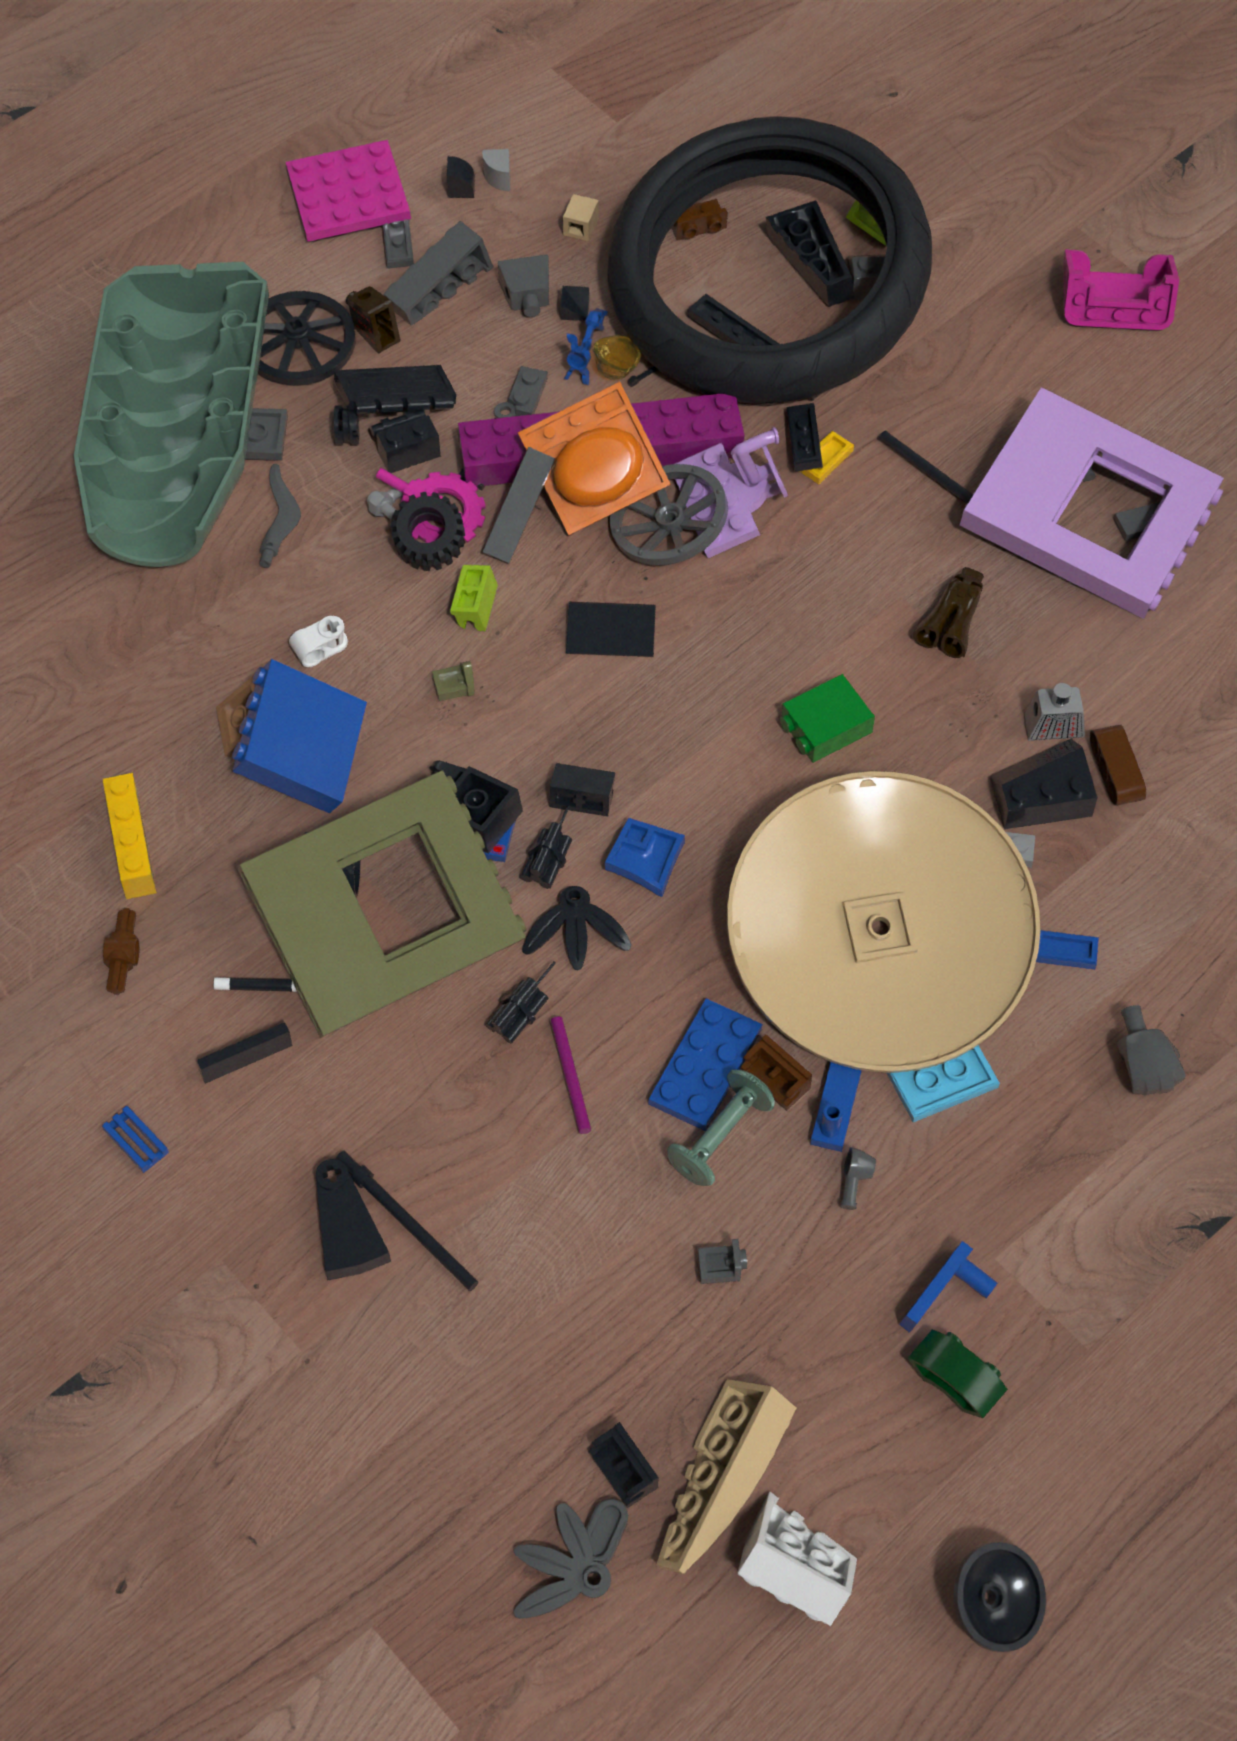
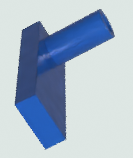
(835, 1107)
(962, 1268)

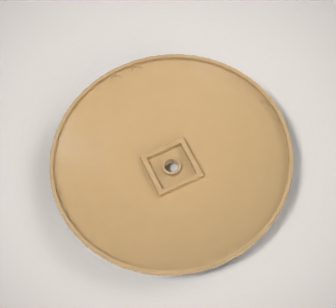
(894, 854)

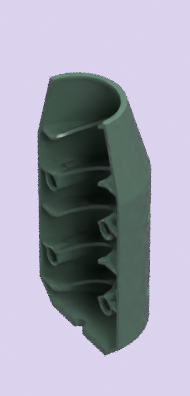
(168, 407)

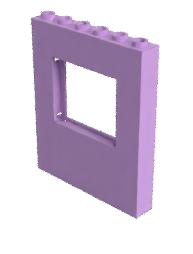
(1043, 470)

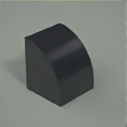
(460, 178)

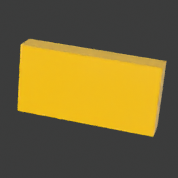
(833, 452)

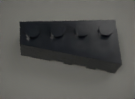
(811, 249)

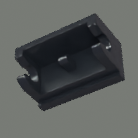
(581, 789)
(624, 1465)

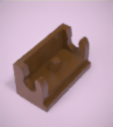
(778, 1071)

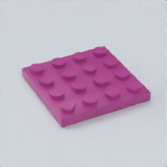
(348, 190)

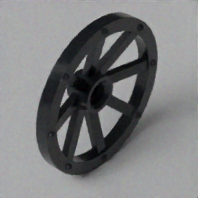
(298, 334)

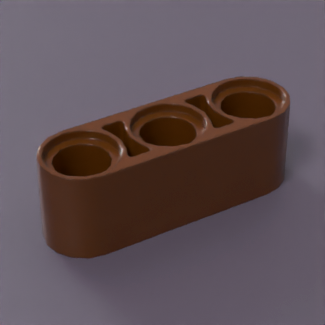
(1117, 765)

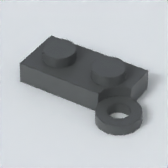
(524, 394)

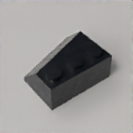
(1046, 788)

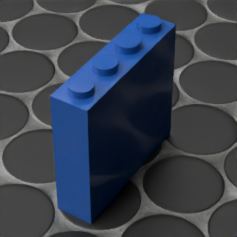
(299, 736)

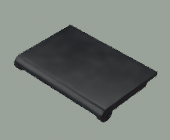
(611, 629)

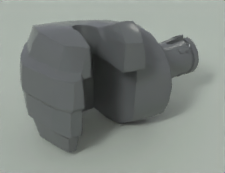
(1149, 1056)

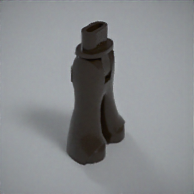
(961, 599)

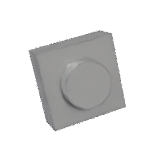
(1025, 845)

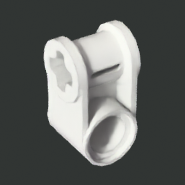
(317, 643)

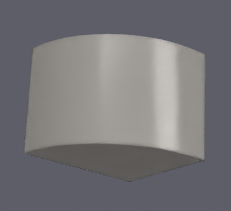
(497, 168)

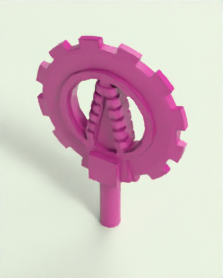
(441, 484)

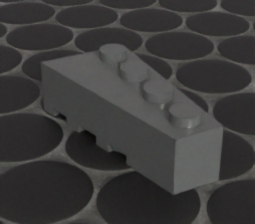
(439, 273)

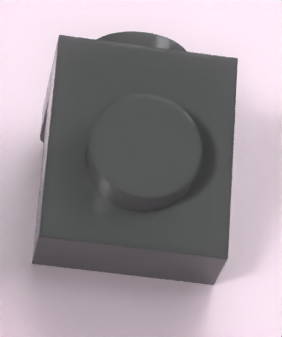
(722, 1263)

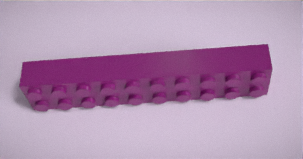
(674, 427)

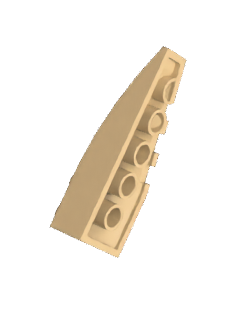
(730, 1461)

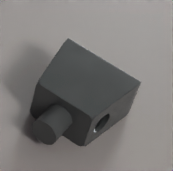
(525, 283)

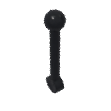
(633, 380)

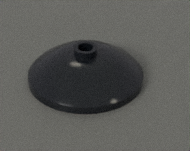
(1014, 1597)

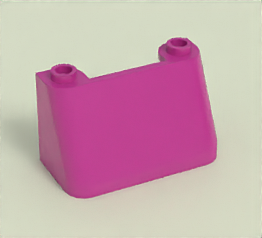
(1120, 298)

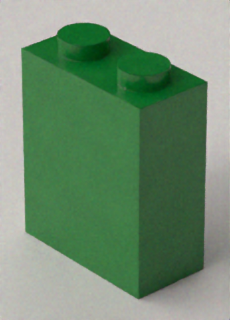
(827, 718)

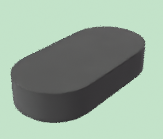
(607, 1529)

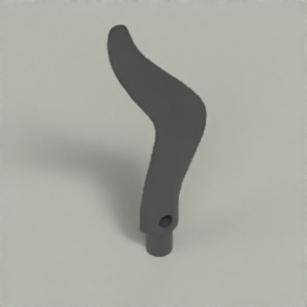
(286, 520)

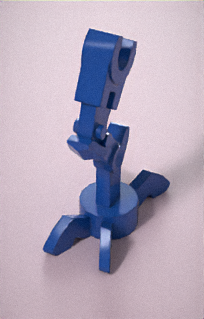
(579, 355)

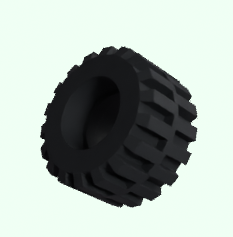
(421, 510)

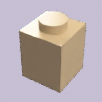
(580, 217)

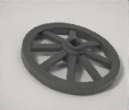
(673, 519)

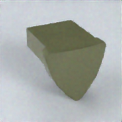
(454, 681)

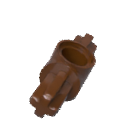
(121, 951)

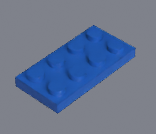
(700, 1066)

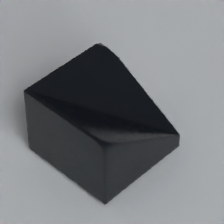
(575, 303)

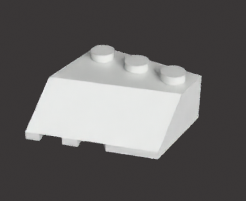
(796, 1563)

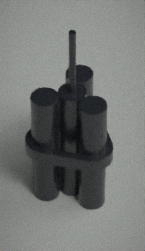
(547, 855)
(518, 1008)

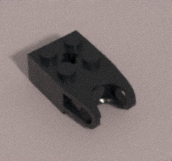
(489, 801)

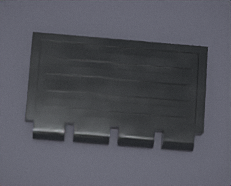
(395, 388)

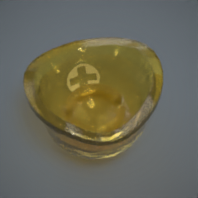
(616, 356)

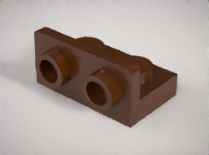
(700, 219)

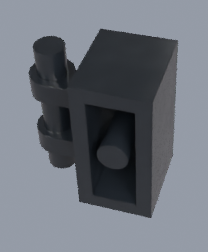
(406, 440)

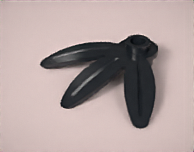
(575, 914)

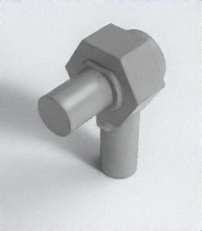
(381, 502)

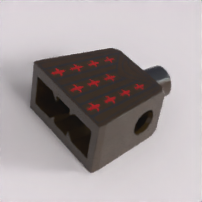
(374, 318)

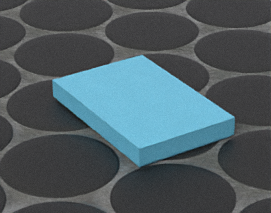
(944, 1085)

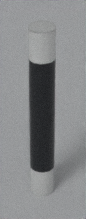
(254, 984)

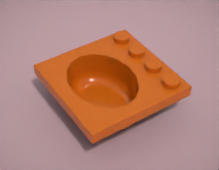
(599, 458)

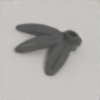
(557, 1564)

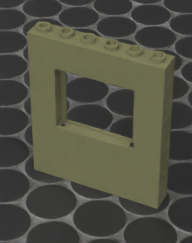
(324, 930)

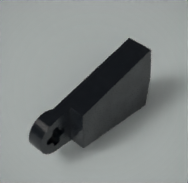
(347, 1229)

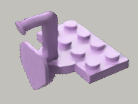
(744, 486)

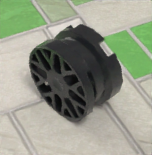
(350, 426)

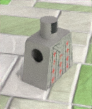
(1055, 714)

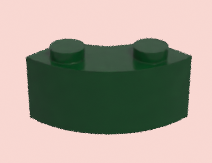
(958, 1373)

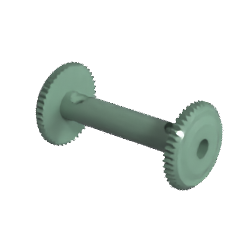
(753, 1093)

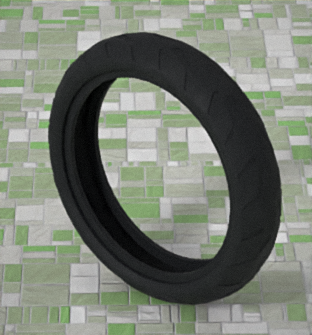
(753, 150)

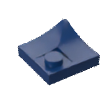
(645, 854)

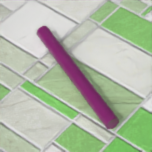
(570, 1075)

